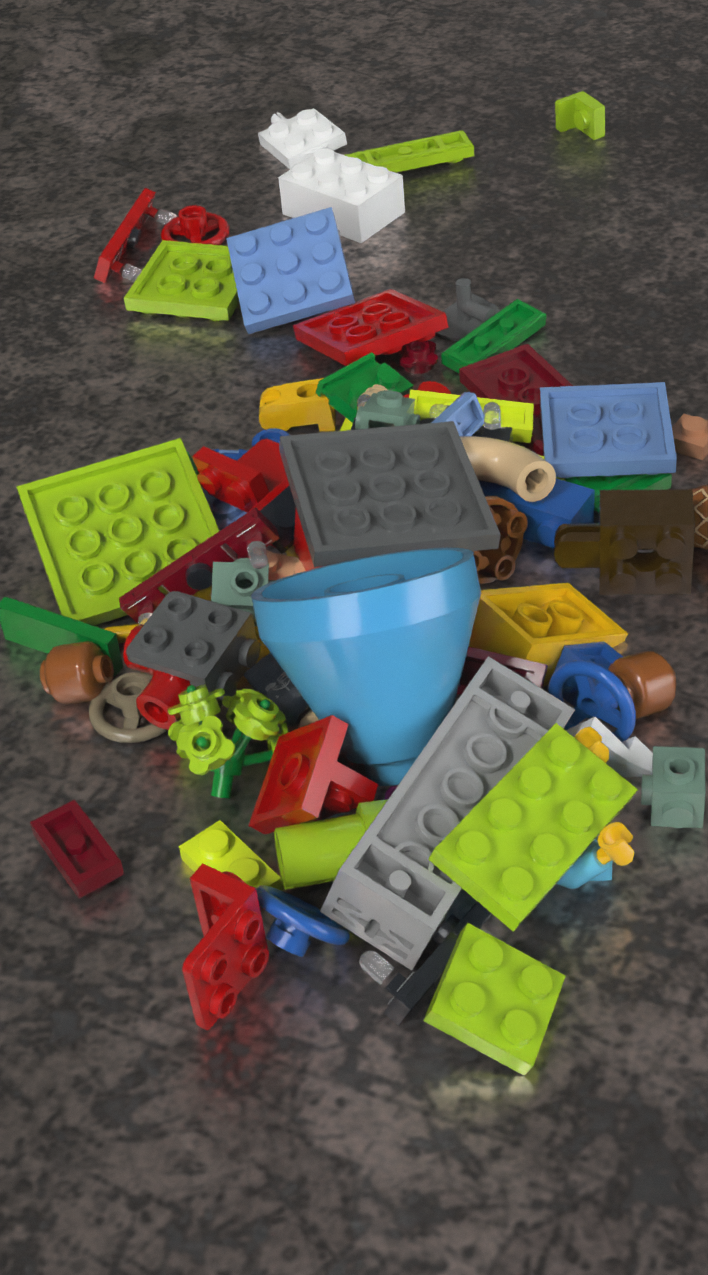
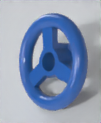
(599, 696)
(297, 921)

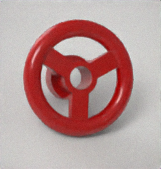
(194, 224)

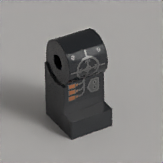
(274, 684)

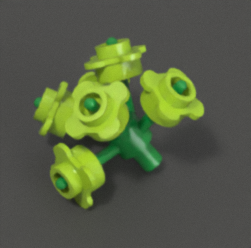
(201, 734)

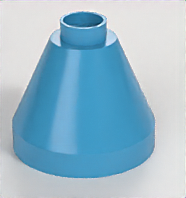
(376, 647)

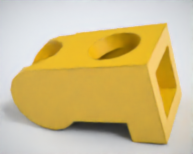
(295, 406)

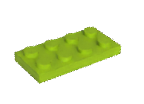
(532, 826)

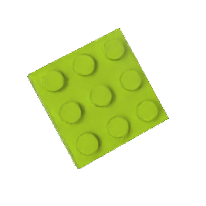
(186, 282)

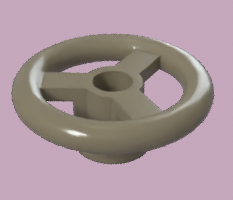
(123, 694)

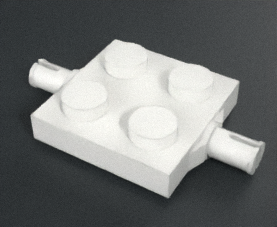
(300, 136)

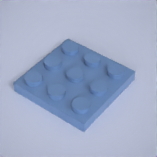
(290, 270)
(607, 430)

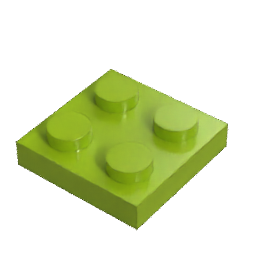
(495, 999)

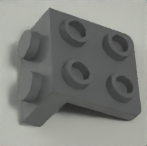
(197, 642)

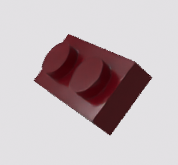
(77, 848)

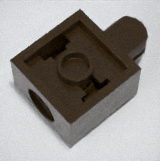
(633, 523)

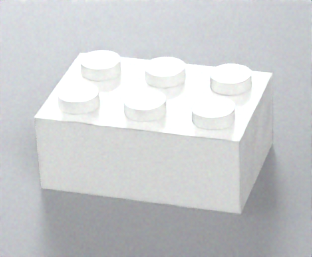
(359, 193)

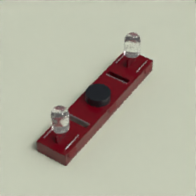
(194, 570)

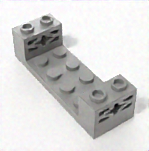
(387, 883)

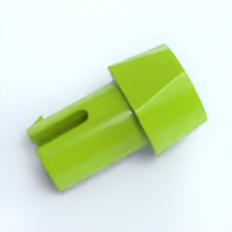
(317, 849)

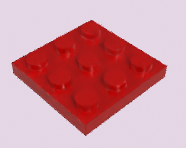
(371, 325)

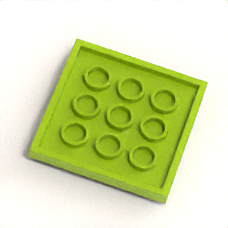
(115, 526)

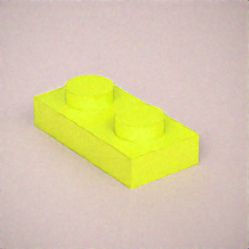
(227, 852)

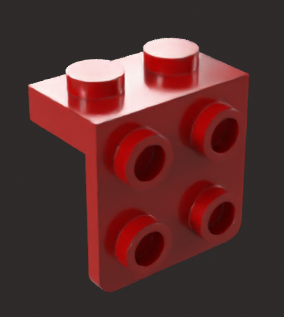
(241, 481)
(231, 945)

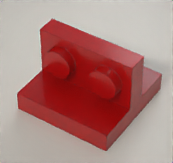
(307, 780)

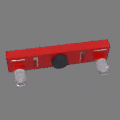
(128, 236)

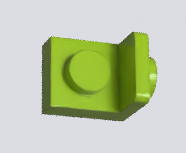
(581, 112)

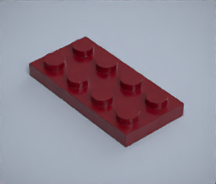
(516, 378)

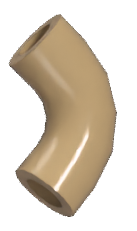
(510, 466)

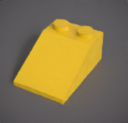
(538, 623)

